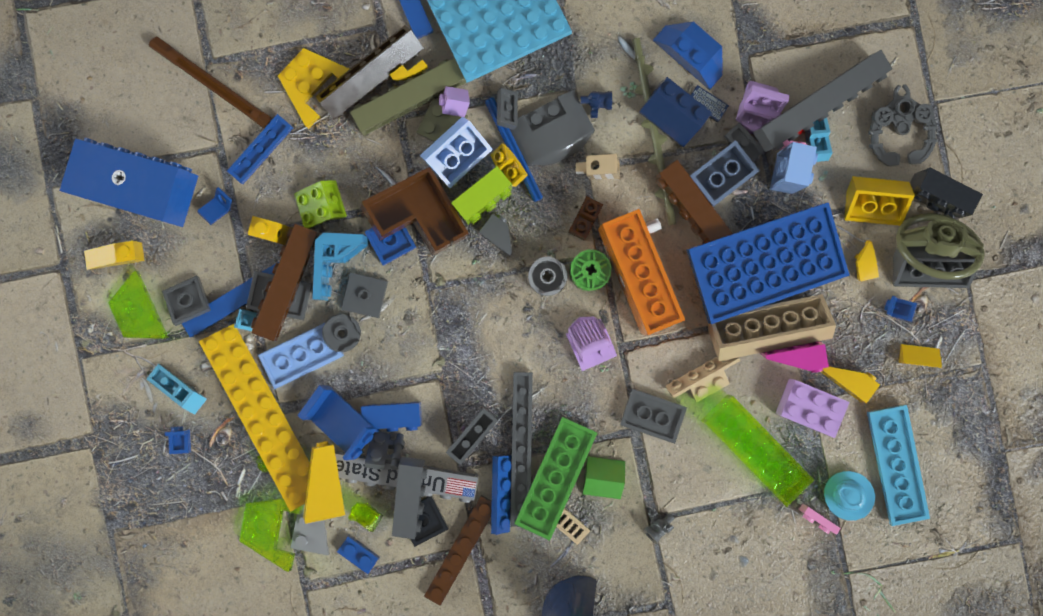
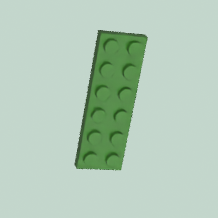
(555, 478)

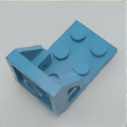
(344, 247)

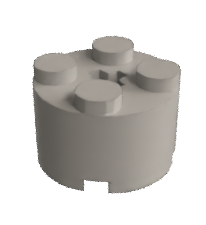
(553, 267)

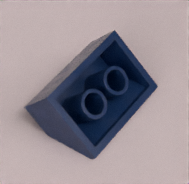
(675, 112)

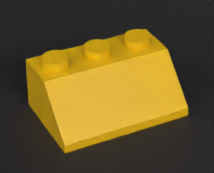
(878, 200)

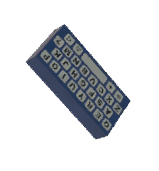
(711, 102)

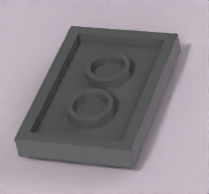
(257, 293)
(653, 416)

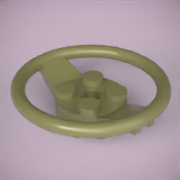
(941, 237)

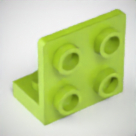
(320, 203)

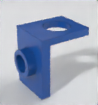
(216, 207)

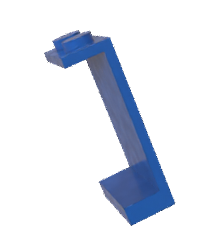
(338, 421)

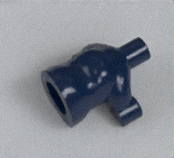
(597, 100)

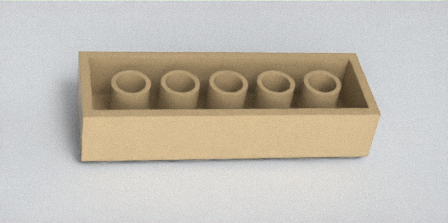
(773, 328)

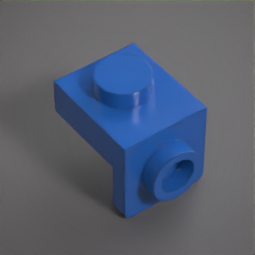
(900, 309)
(179, 440)

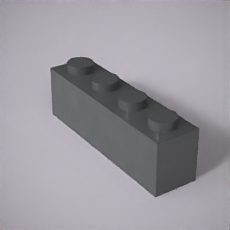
(408, 497)

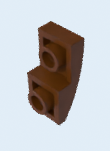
(585, 218)

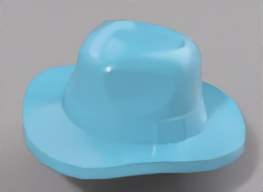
(849, 495)

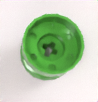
(579, 274)

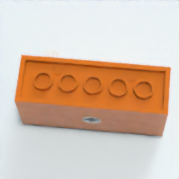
(641, 271)

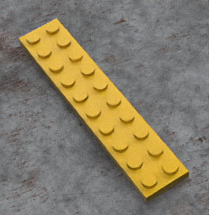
(259, 413)

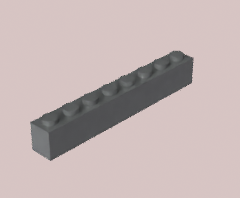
(822, 101)

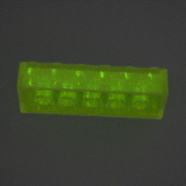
(757, 450)

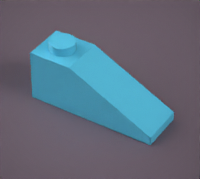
(176, 389)

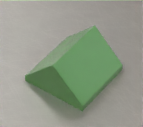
(604, 477)

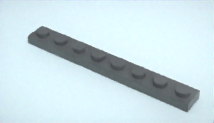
(521, 441)

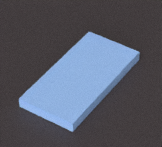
(297, 357)

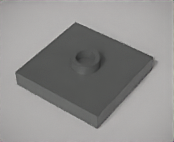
(364, 295)
(186, 300)

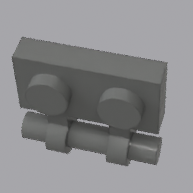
(378, 448)

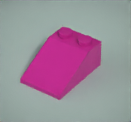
(805, 356)

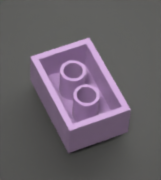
(812, 408)

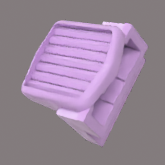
(760, 105)
(590, 342)

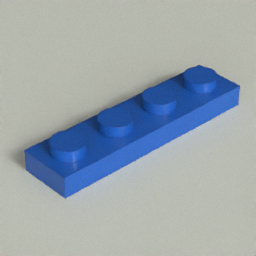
(260, 149)
(501, 494)

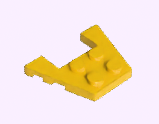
(305, 77)

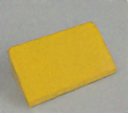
(920, 356)

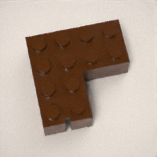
(420, 202)

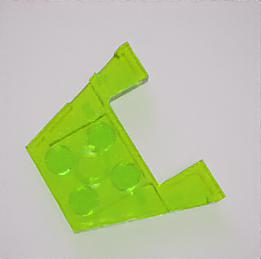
(262, 528)

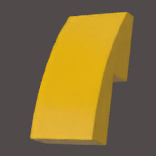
(509, 164)

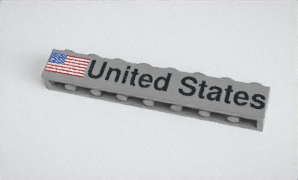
(438, 481)

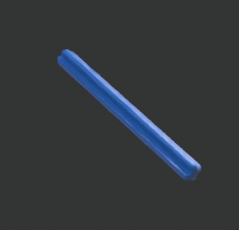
(512, 145)

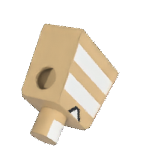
(608, 168)

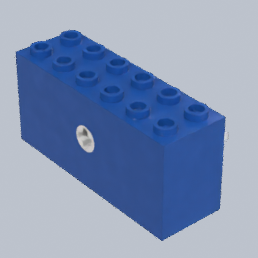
(129, 181)

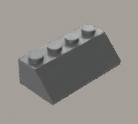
(907, 276)

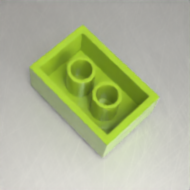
(483, 196)

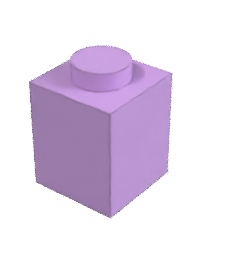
(454, 101)

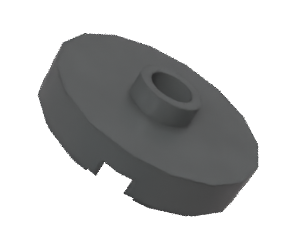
(348, 326)

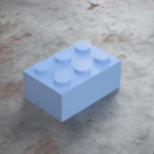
(456, 152)
(793, 168)

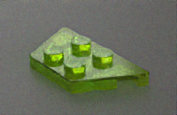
(136, 311)

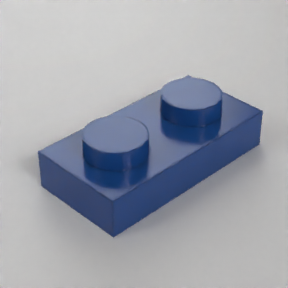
(358, 554)

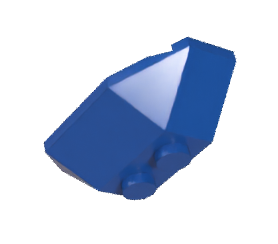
(693, 51)

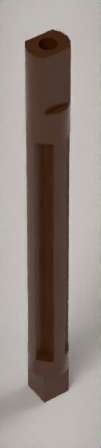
(209, 81)

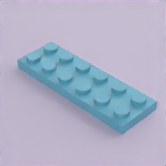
(898, 465)

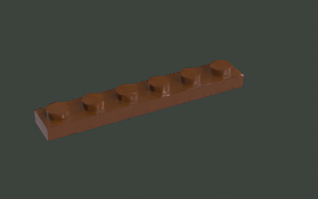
(460, 551)

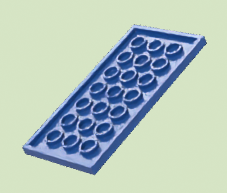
(767, 263)

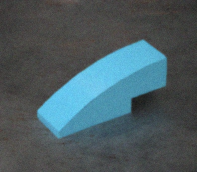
(819, 137)

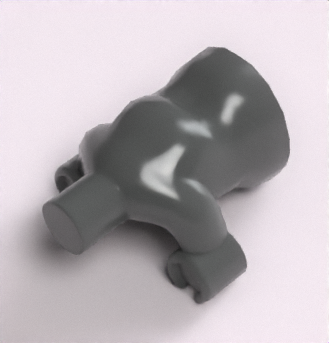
(658, 527)

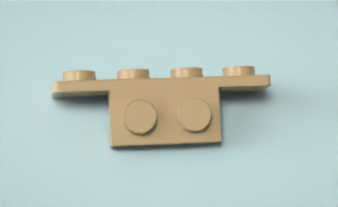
(702, 380)

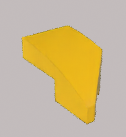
(402, 74)
(866, 263)

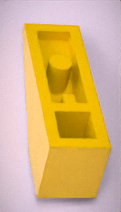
(114, 255)
(857, 384)

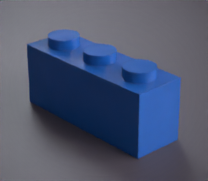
(393, 416)

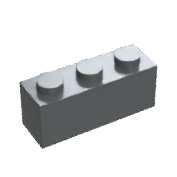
(472, 435)

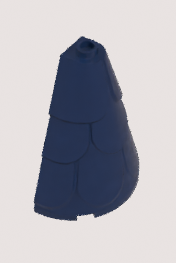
(571, 597)

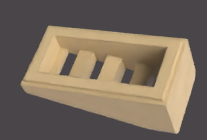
(574, 520)

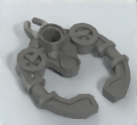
(902, 122)

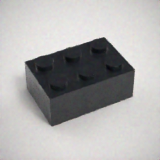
(944, 194)

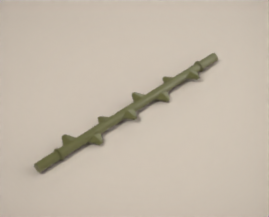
(657, 139)

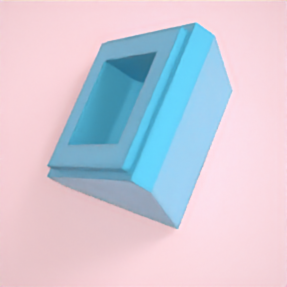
(245, 319)

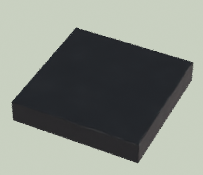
(432, 521)

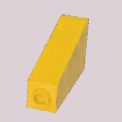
(323, 486)

